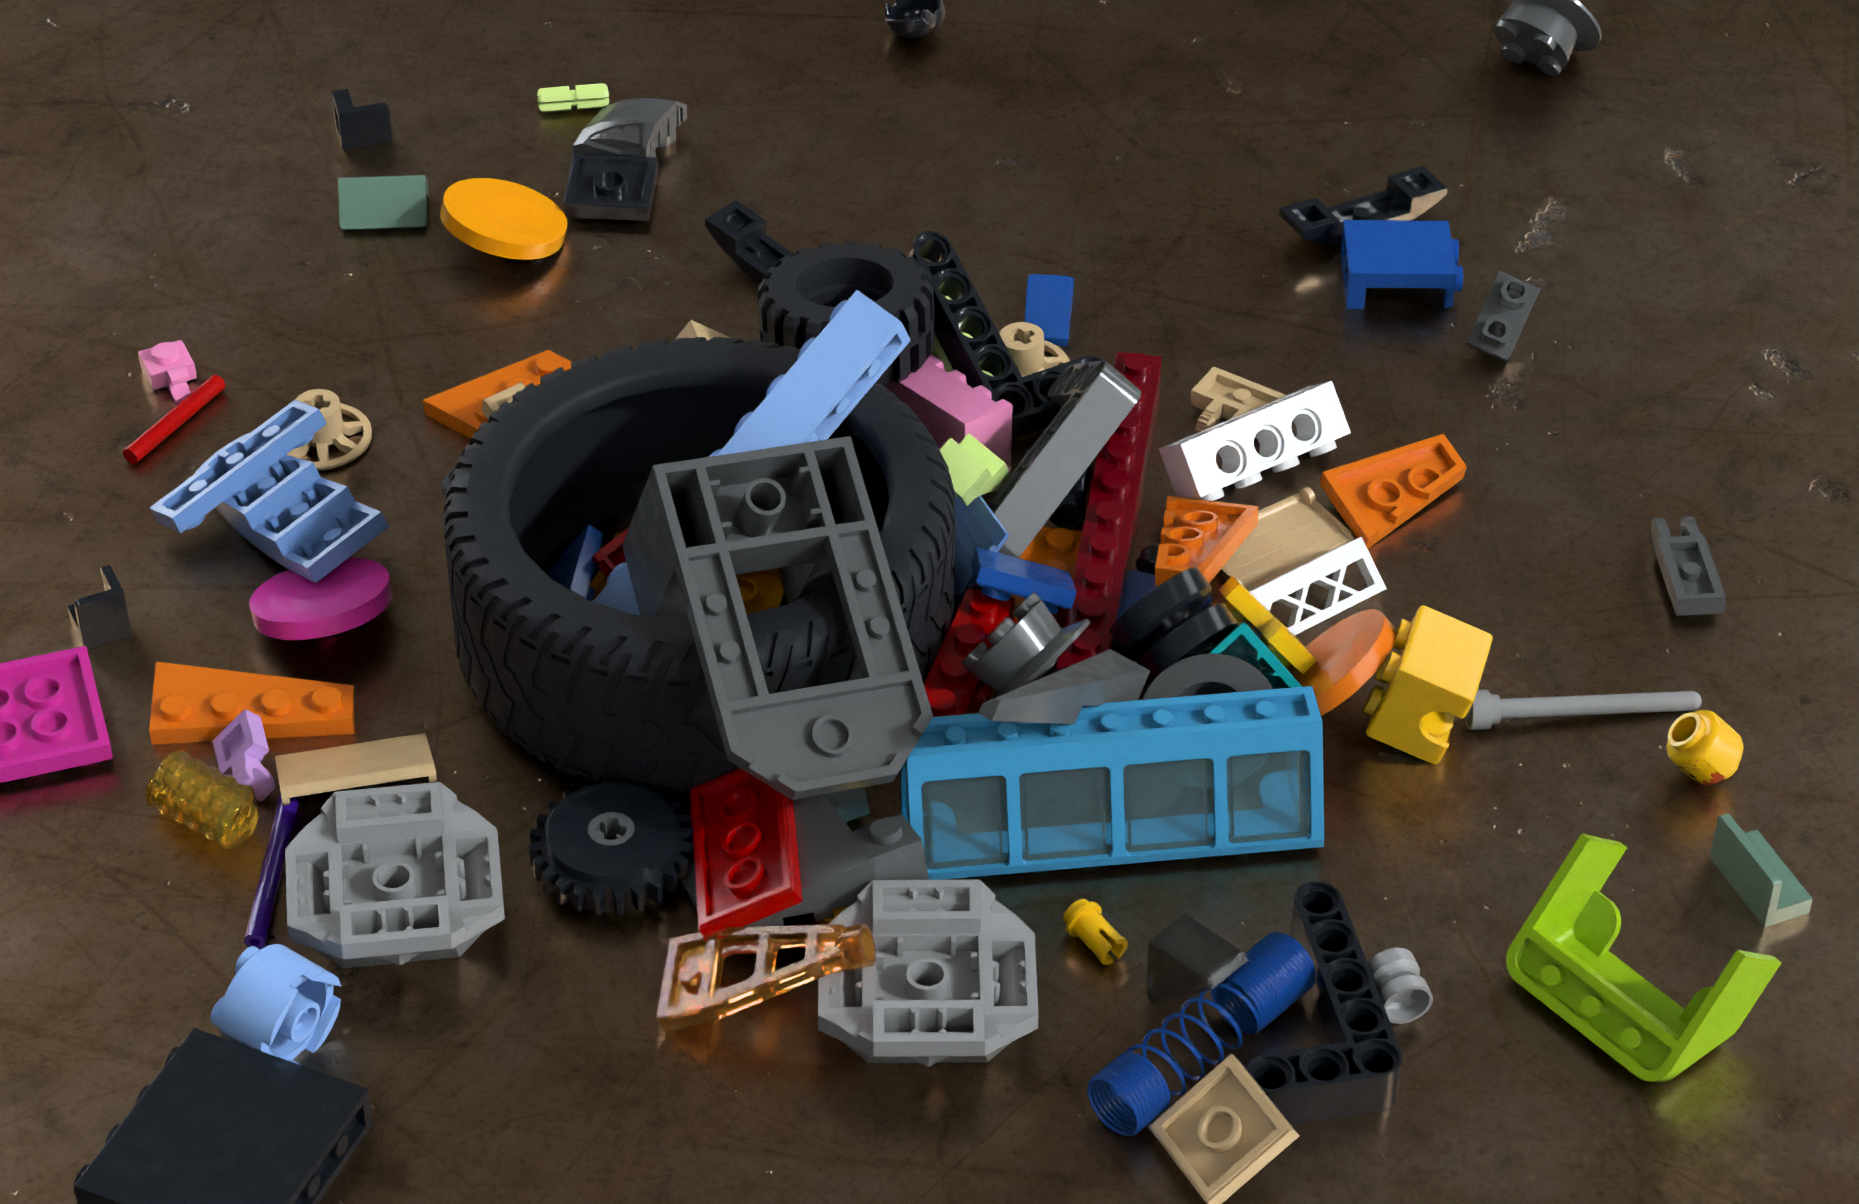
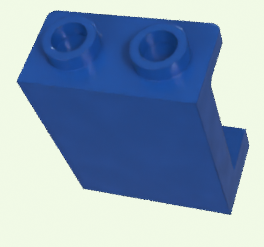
(1399, 257)

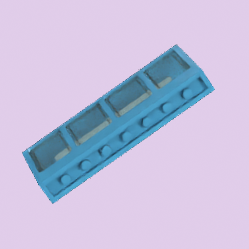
(1118, 784)

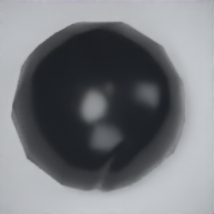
(914, 18)

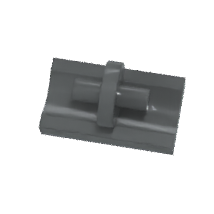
(1503, 316)

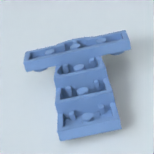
(276, 497)

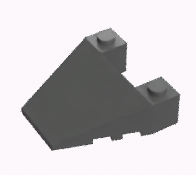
(842, 862)

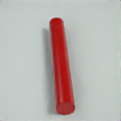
(174, 419)

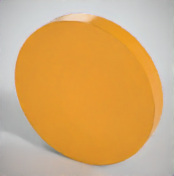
(503, 218)

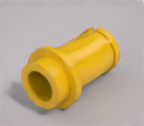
(1085, 921)

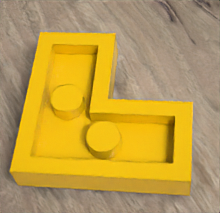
(1275, 635)

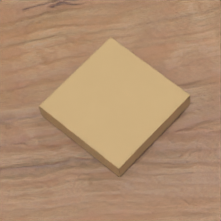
(1223, 1131)

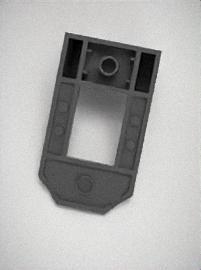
(814, 522)

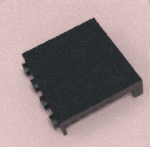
(229, 1131)

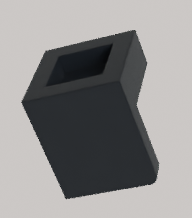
(360, 124)
(101, 615)

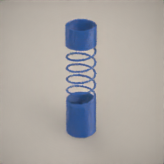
(1134, 1091)

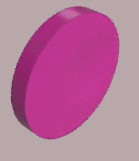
(304, 610)

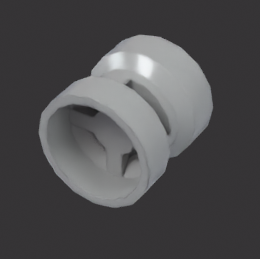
(1399, 985)

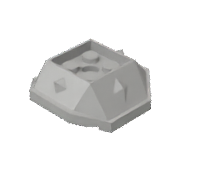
(393, 877)
(946, 978)

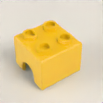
(1426, 683)

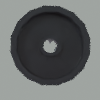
(1173, 623)

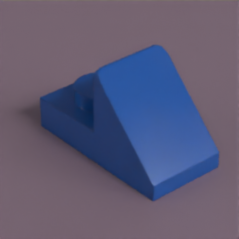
(1050, 306)

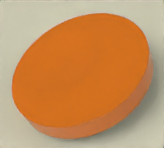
(1347, 657)

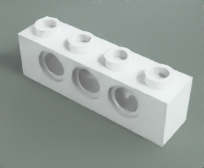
(1193, 459)

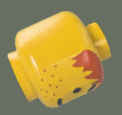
(1704, 747)

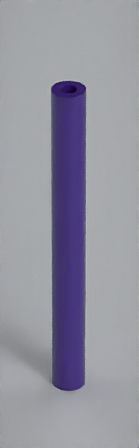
(271, 873)

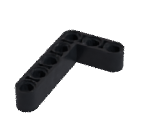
(986, 348)
(1363, 1061)

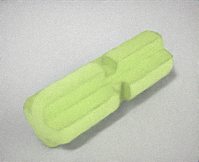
(584, 97)

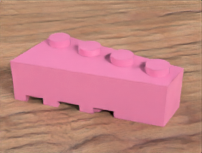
(955, 409)

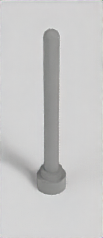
(1490, 709)

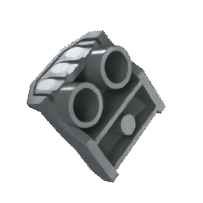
(632, 128)

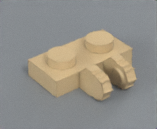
(1227, 396)

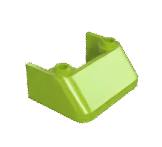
(1568, 967)

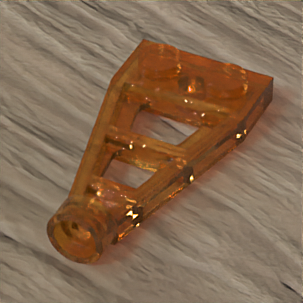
(696, 961)

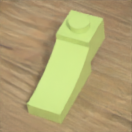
(973, 468)

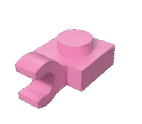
(170, 367)

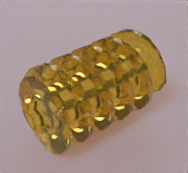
(203, 799)

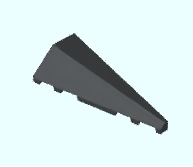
(1063, 693)

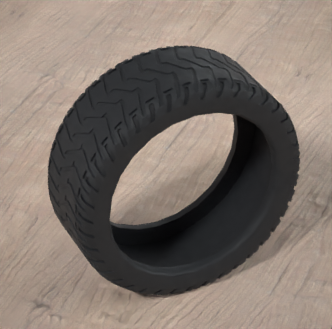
(624, 689)

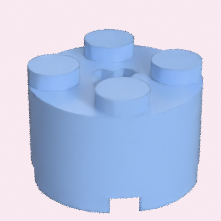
(277, 1003)

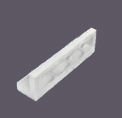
(1315, 572)

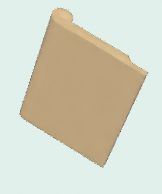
(1285, 539)
(354, 766)

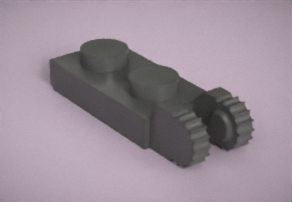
(1688, 568)

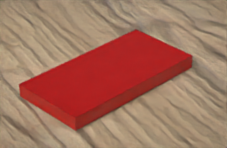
(743, 851)

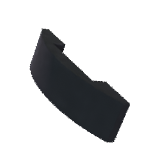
(1405, 198)
(745, 240)

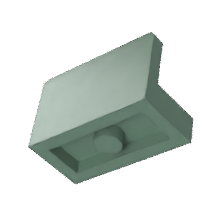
(383, 202)
(1757, 873)

